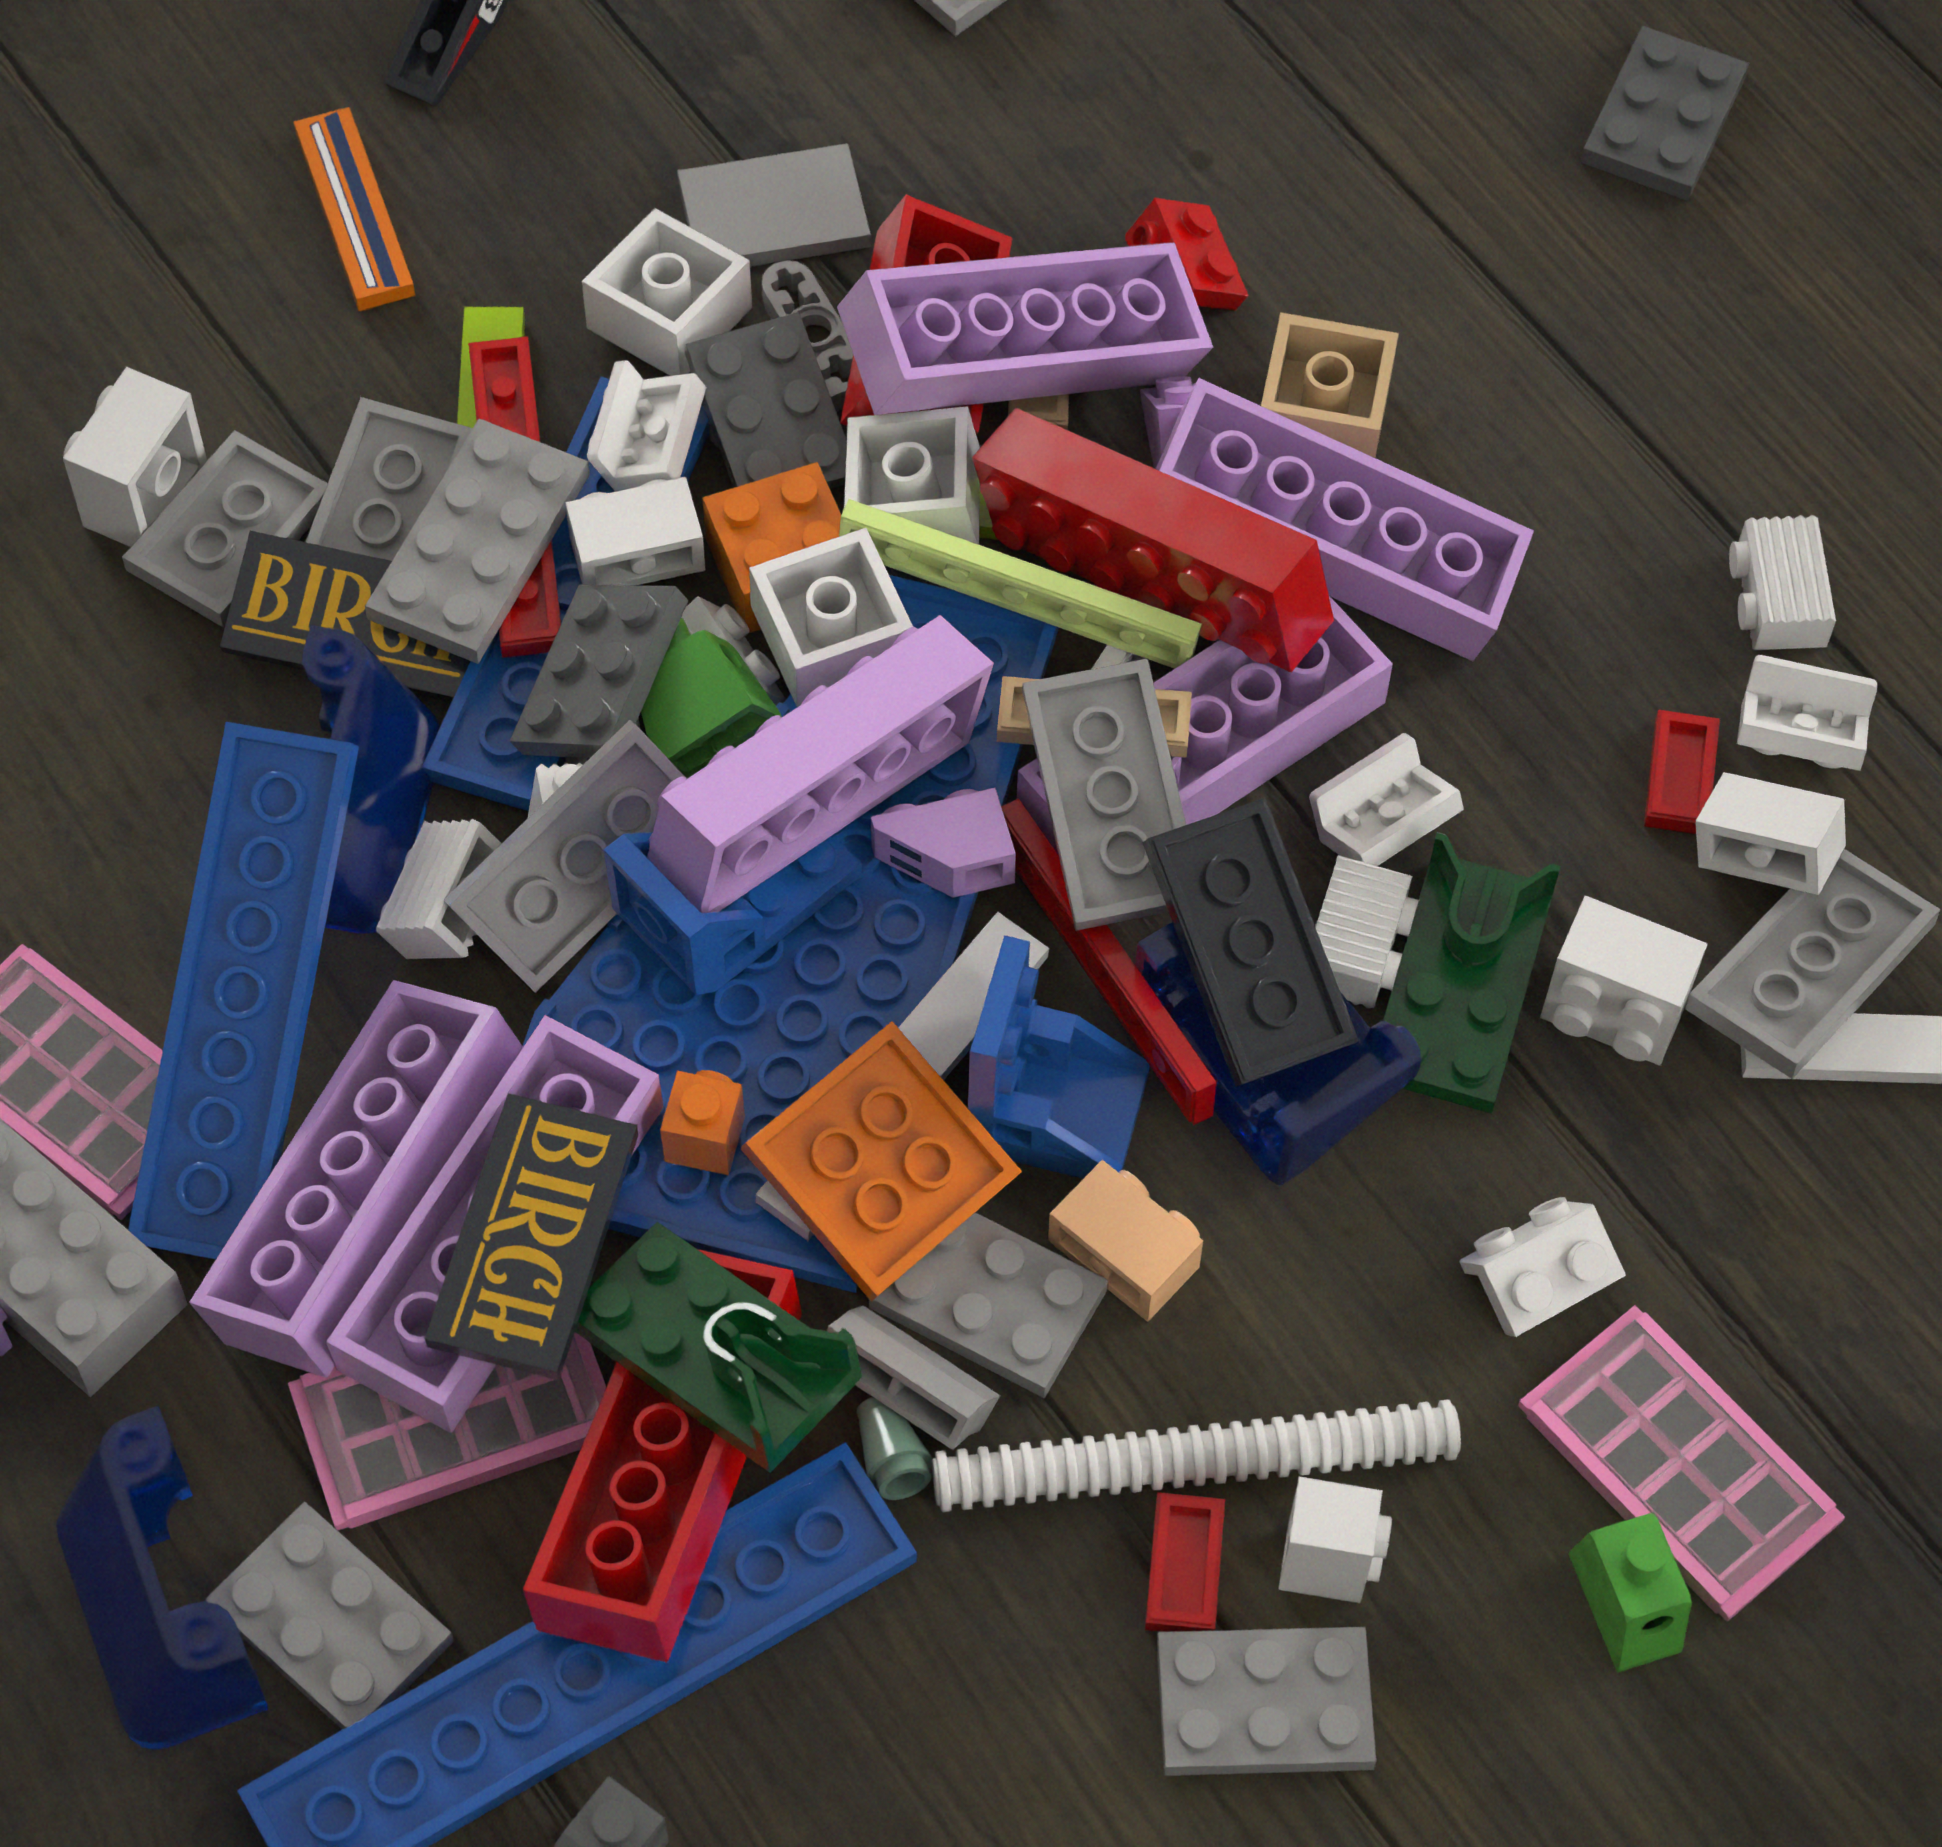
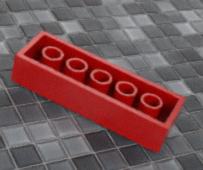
(1154, 539)
(640, 1510)

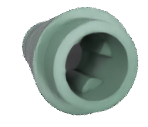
(892, 1451)

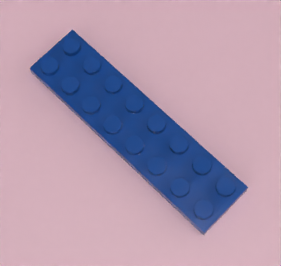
(475, 736)
(242, 985)

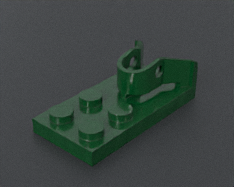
(1468, 973)
(717, 1346)

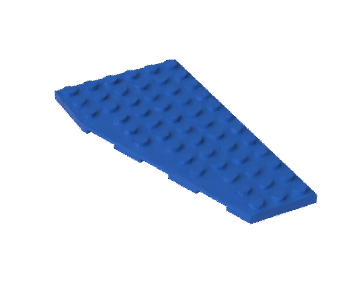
(807, 997)

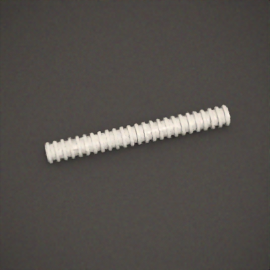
(1197, 1455)

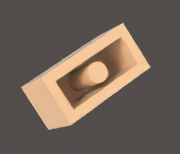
(1126, 1238)

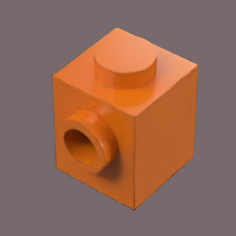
(703, 1121)

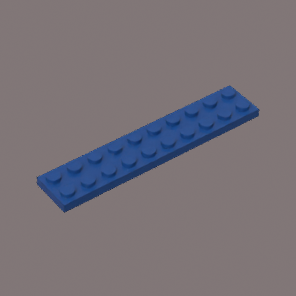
(550, 1699)

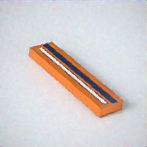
(354, 209)

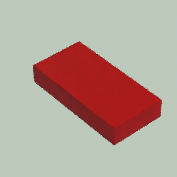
(1680, 770)
(1185, 1563)

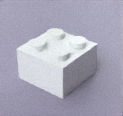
(666, 291)
(133, 455)
(917, 468)
(826, 610)
(1622, 981)

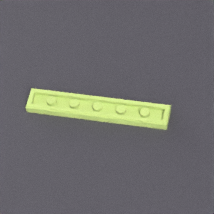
(1025, 587)

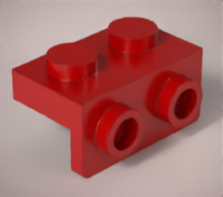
(1200, 247)

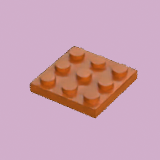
(881, 1160)

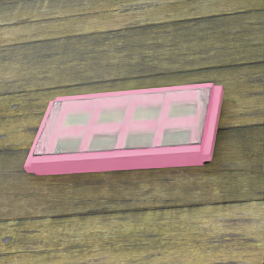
(74, 1079)
(1675, 1445)
(388, 1459)

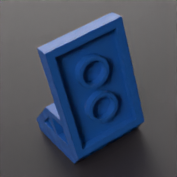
(717, 946)
(1048, 1079)

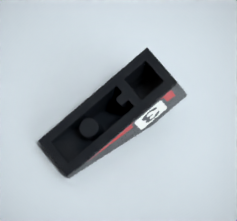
(440, 45)

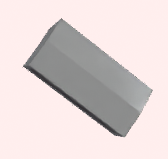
(916, 1379)

